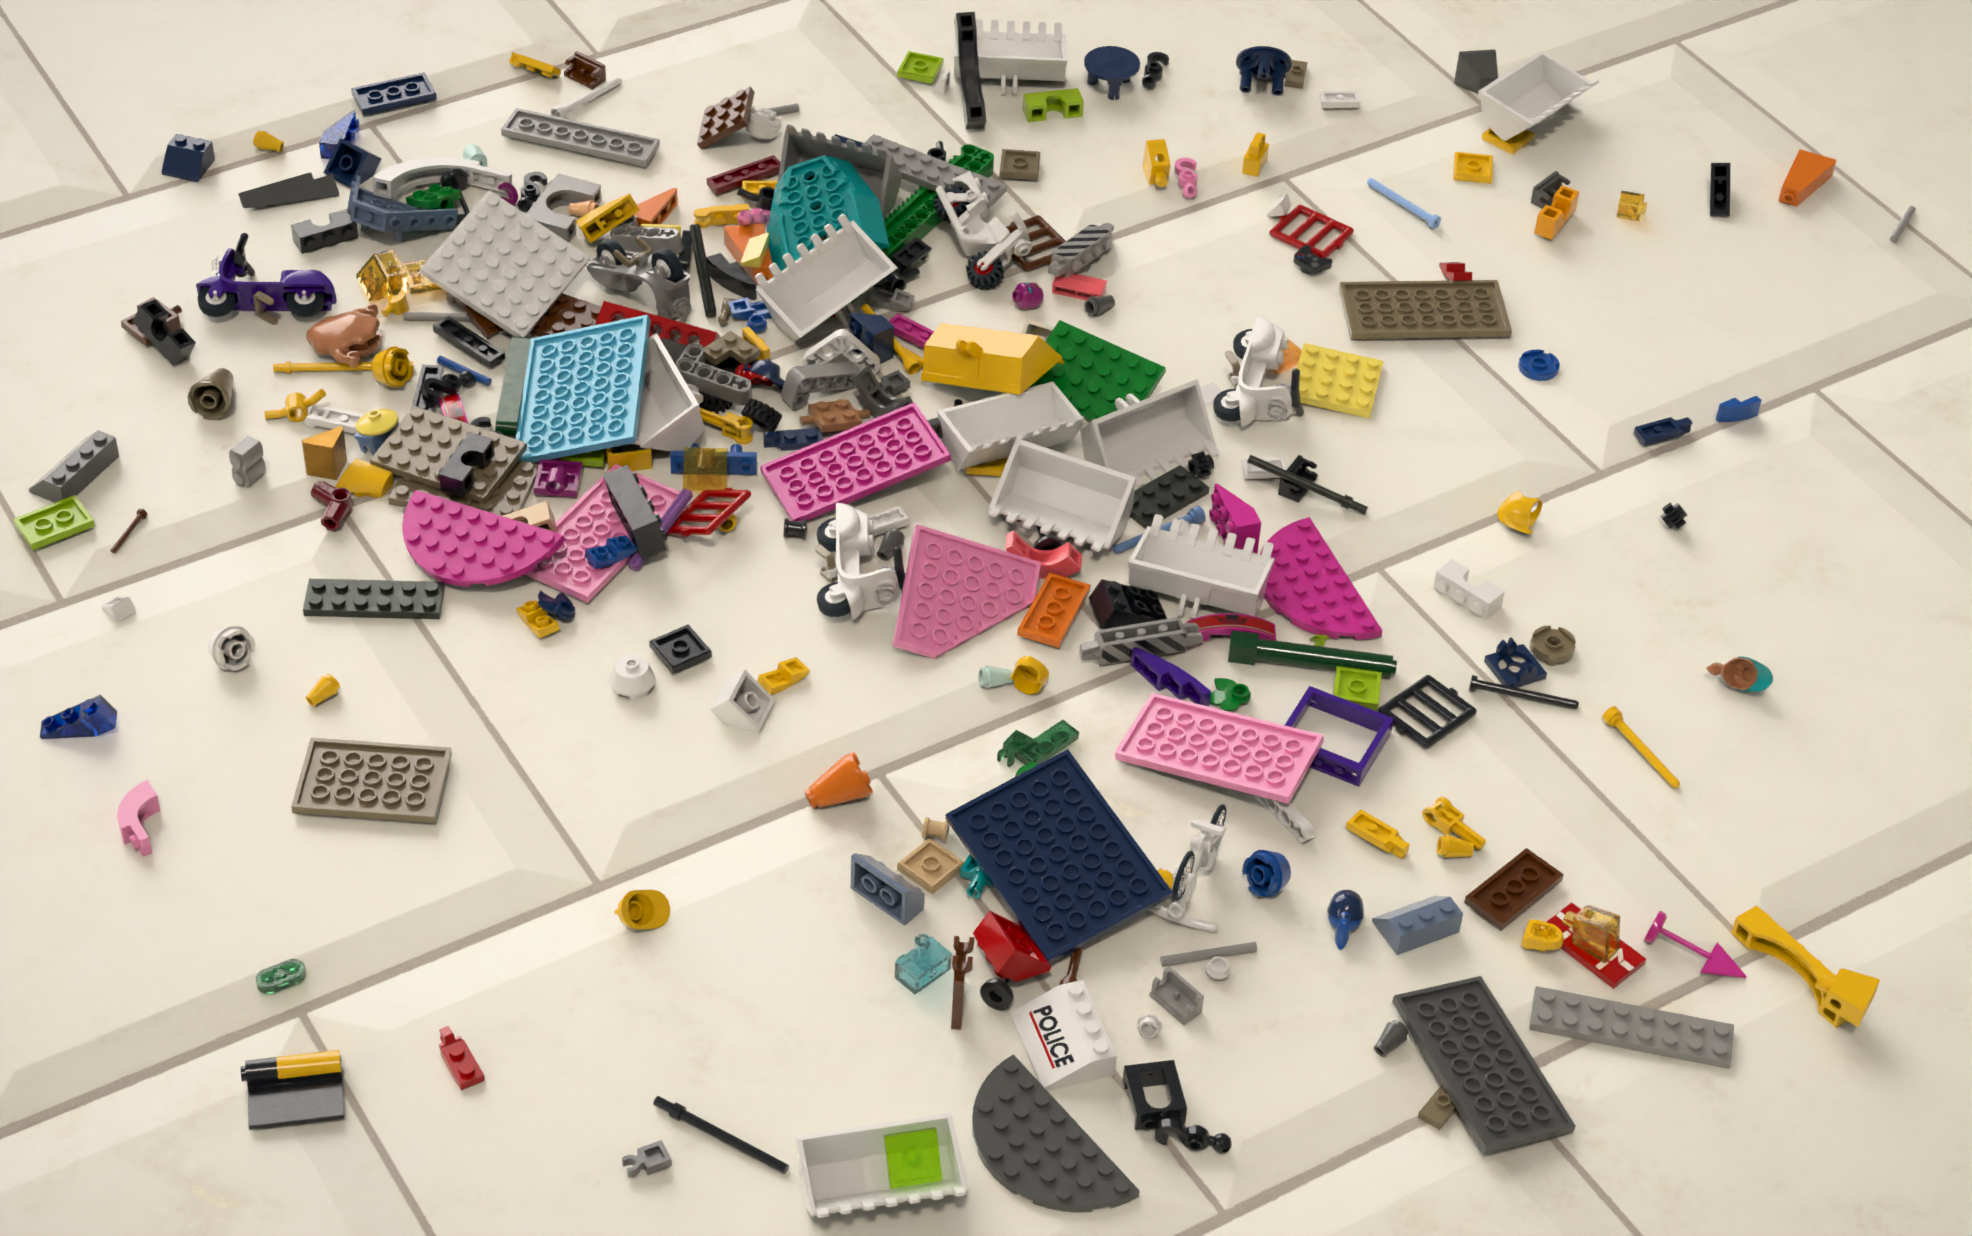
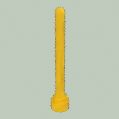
(910, 363)
(1614, 718)

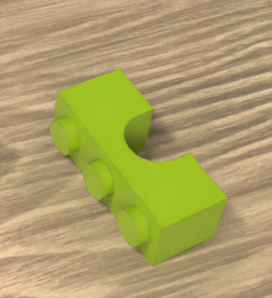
(1065, 101)

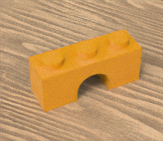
(1554, 217)

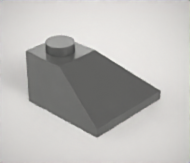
(1476, 69)

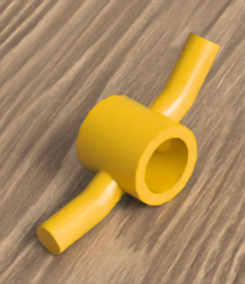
(296, 406)

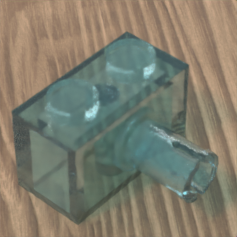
(922, 964)

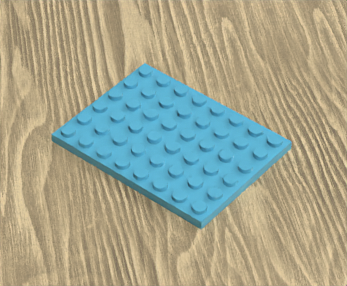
(583, 389)

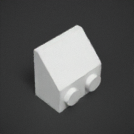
(743, 702)

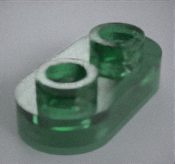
(280, 976)

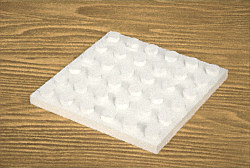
(505, 265)

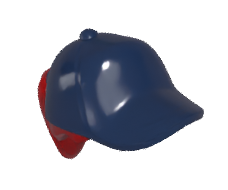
(761, 373)

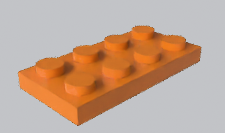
(1053, 610)

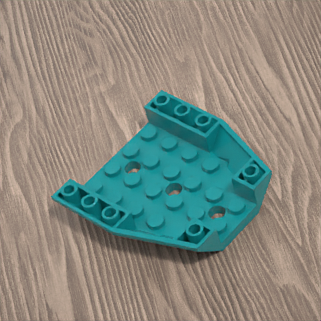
(834, 188)

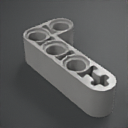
(655, 237)
(816, 378)
(712, 379)

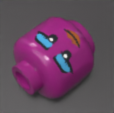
(1027, 295)

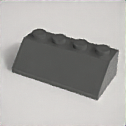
(77, 468)

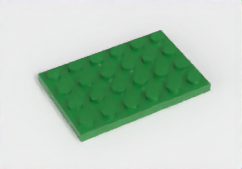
(1097, 372)

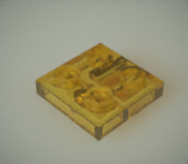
(416, 282)
(705, 468)

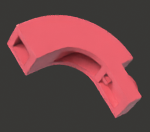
(1060, 561)

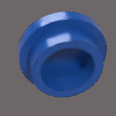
(757, 323)

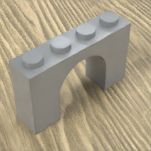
(562, 192)

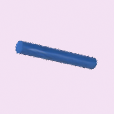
(460, 368)

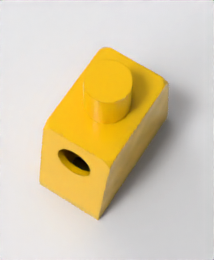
(1155, 171)
(1848, 994)

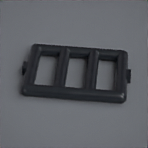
(1439, 732)

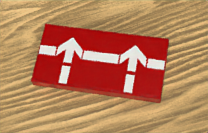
(1615, 970)

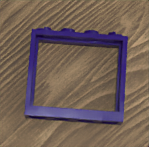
(1332, 763)

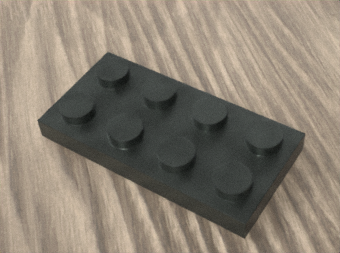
(1166, 495)

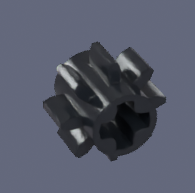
(1201, 464)
(1674, 515)

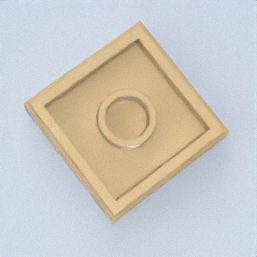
(930, 866)

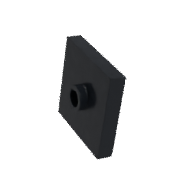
(680, 648)

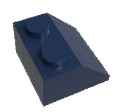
(187, 157)
(349, 161)

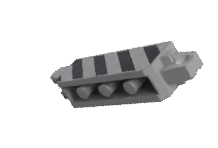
(1081, 249)
(1155, 637)

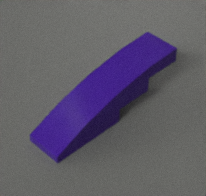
(1167, 675)

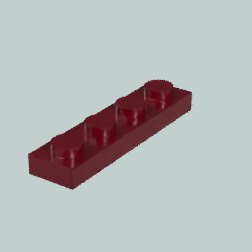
(749, 172)

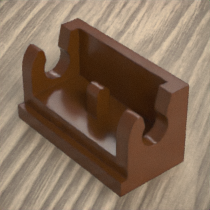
(585, 70)

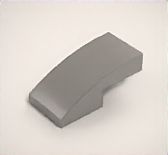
(894, 301)

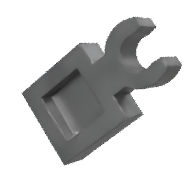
(649, 1157)

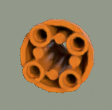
(840, 783)

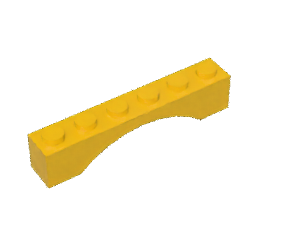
(1763, 934)

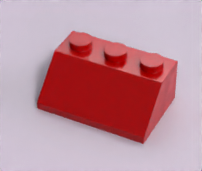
(1009, 948)

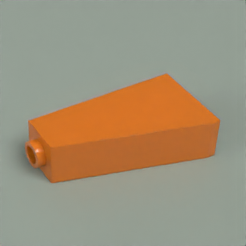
(1805, 177)
(736, 241)

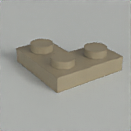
(733, 346)

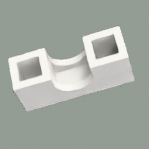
(1480, 599)

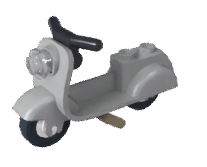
(627, 270)

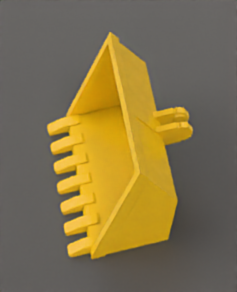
(986, 358)

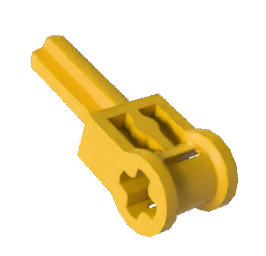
(731, 424)
(1449, 820)

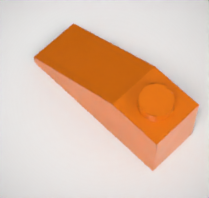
(657, 208)

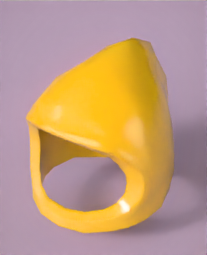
(1517, 513)

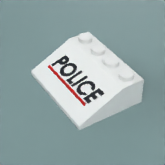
(1064, 1037)

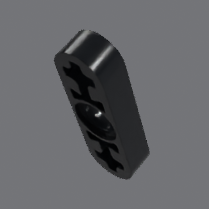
(685, 254)

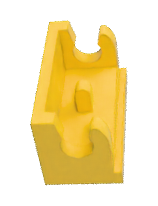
(633, 459)

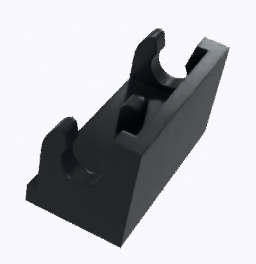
(910, 254)
(1298, 467)

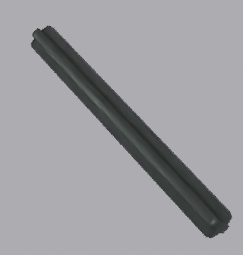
(702, 270)

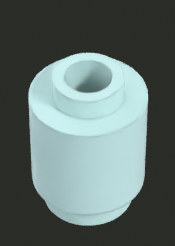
(475, 153)

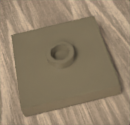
(1019, 164)

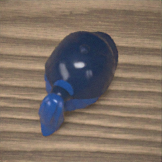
(1345, 915)

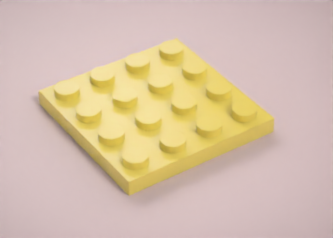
(1338, 380)

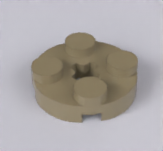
(1552, 654)

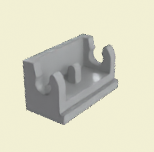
(1177, 996)

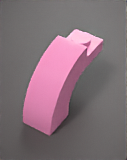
(133, 811)

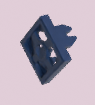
(1529, 671)

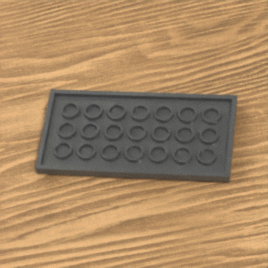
(1483, 1065)

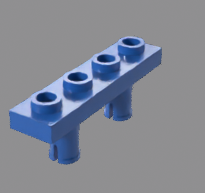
(738, 462)

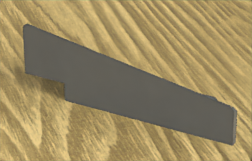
(290, 190)

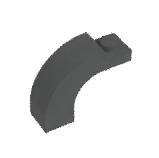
(873, 395)

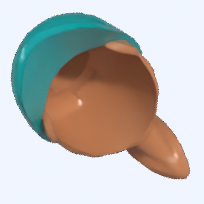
(1743, 674)

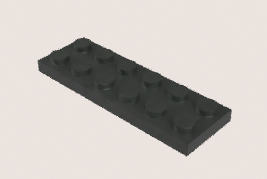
(374, 598)

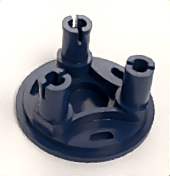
(1263, 63)
(1113, 65)

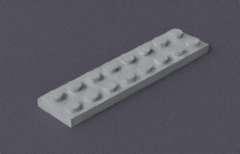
(580, 137)
(933, 172)
(1632, 1027)

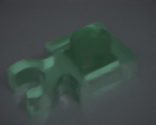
(1011, 744)

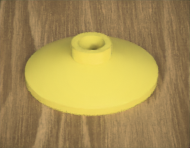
(376, 422)

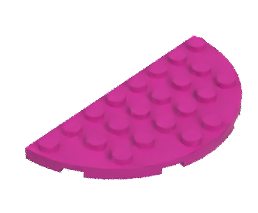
(471, 544)
(1313, 586)

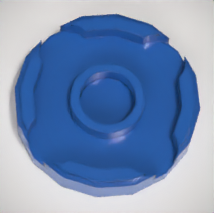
(1538, 365)

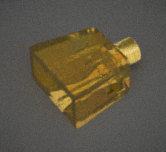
(1595, 931)

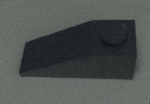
(1720, 189)

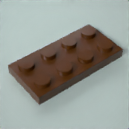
(1514, 888)

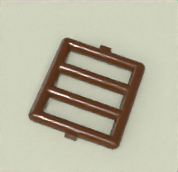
(1045, 229)

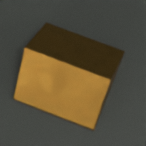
(325, 454)

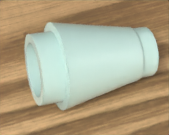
(994, 676)

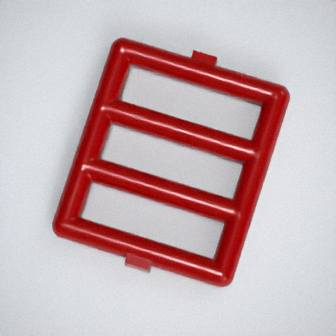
(1313, 216)
(715, 520)

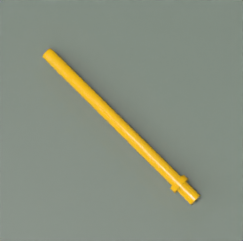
(289, 367)

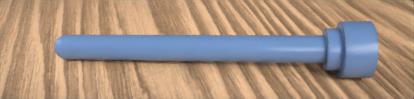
(1195, 515)

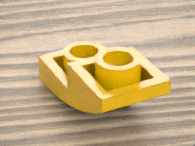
(537, 619)

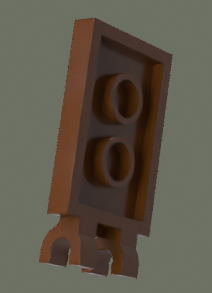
(960, 968)

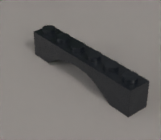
(969, 70)

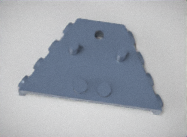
(393, 215)

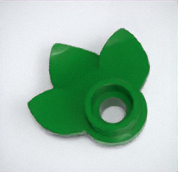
(1229, 694)

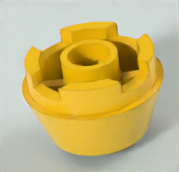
(392, 367)

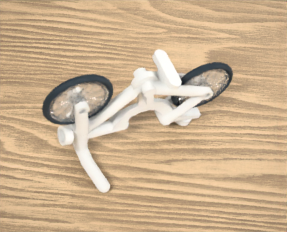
(1201, 856)

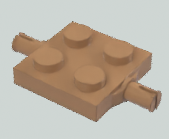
(834, 415)

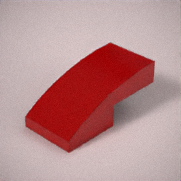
(1455, 271)

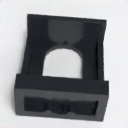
(1154, 1074)

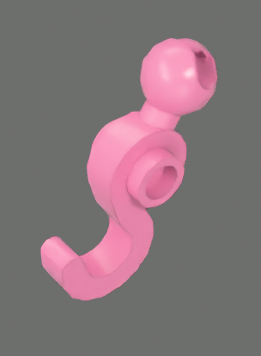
(1187, 178)
(753, 217)

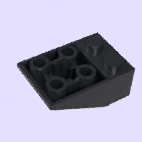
(1124, 605)

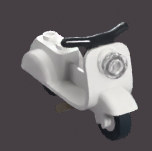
(1260, 350)
(850, 538)

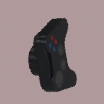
(1309, 262)

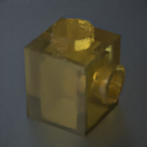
(1631, 206)

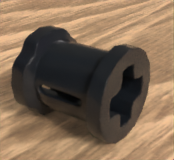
(795, 528)

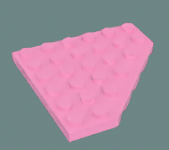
(958, 591)

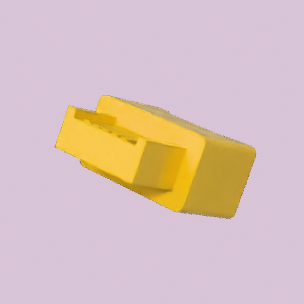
(1255, 155)

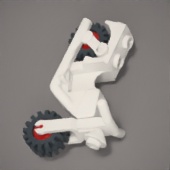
(965, 211)

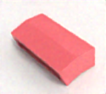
(1079, 286)

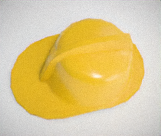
(643, 909)

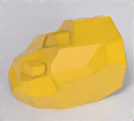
(1542, 936)

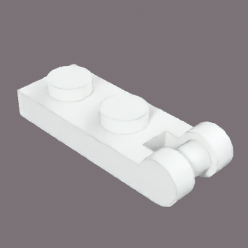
(332, 418)

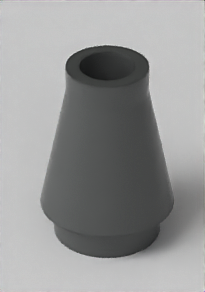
(1097, 304)
(891, 539)
(1391, 1037)

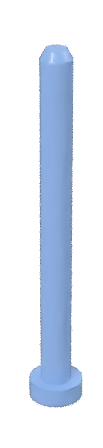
(1433, 221)

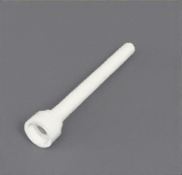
(562, 111)

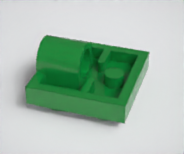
(434, 198)

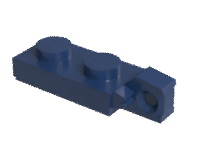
(1662, 430)
(792, 439)

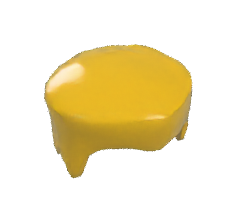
(1029, 675)

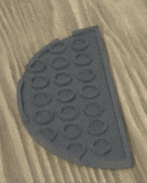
(1040, 1148)

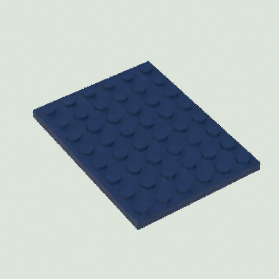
(1058, 856)

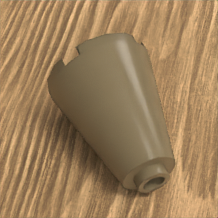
(212, 394)

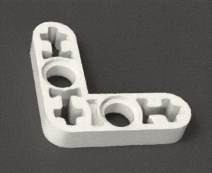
(839, 347)

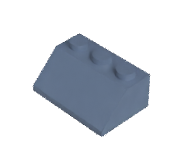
(885, 888)
(1419, 923)

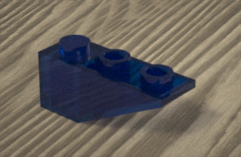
(343, 129)
(82, 720)

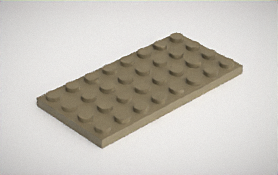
(1424, 309)

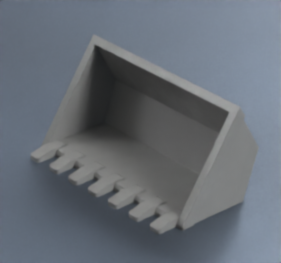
(875, 167)

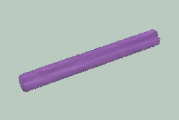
(667, 520)

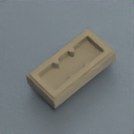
(1296, 75)
(1437, 1109)

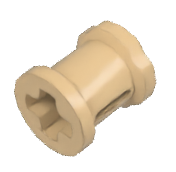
(935, 829)

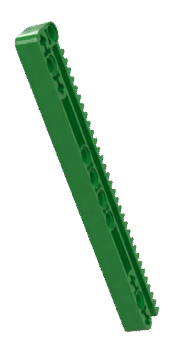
(917, 214)

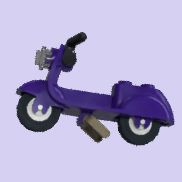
(298, 290)

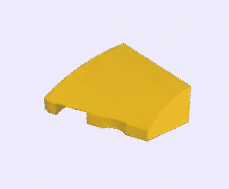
(366, 479)

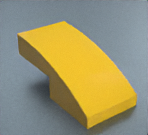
(786, 675)

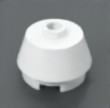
(763, 123)
(231, 647)
(632, 677)

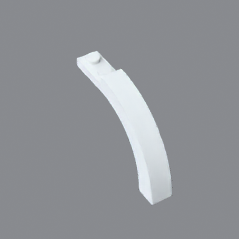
(429, 170)

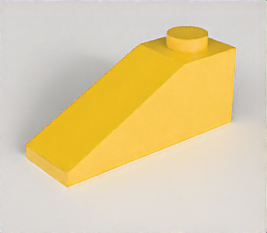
(607, 217)

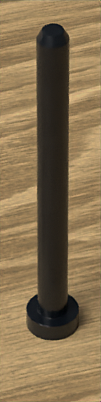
(1522, 693)

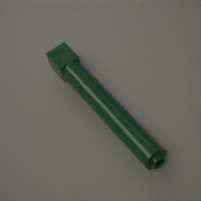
(1248, 648)

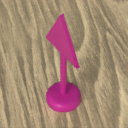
(1717, 961)

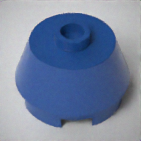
(1266, 872)

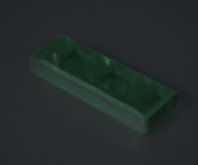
(1047, 743)

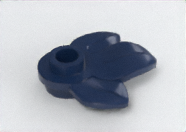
(560, 606)

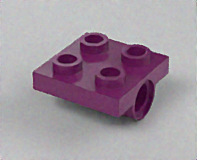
(558, 478)

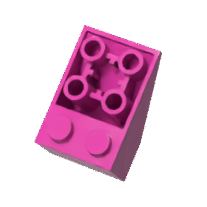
(1234, 517)

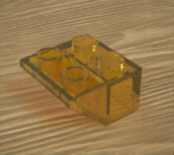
(382, 276)

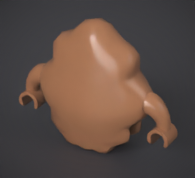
(347, 335)

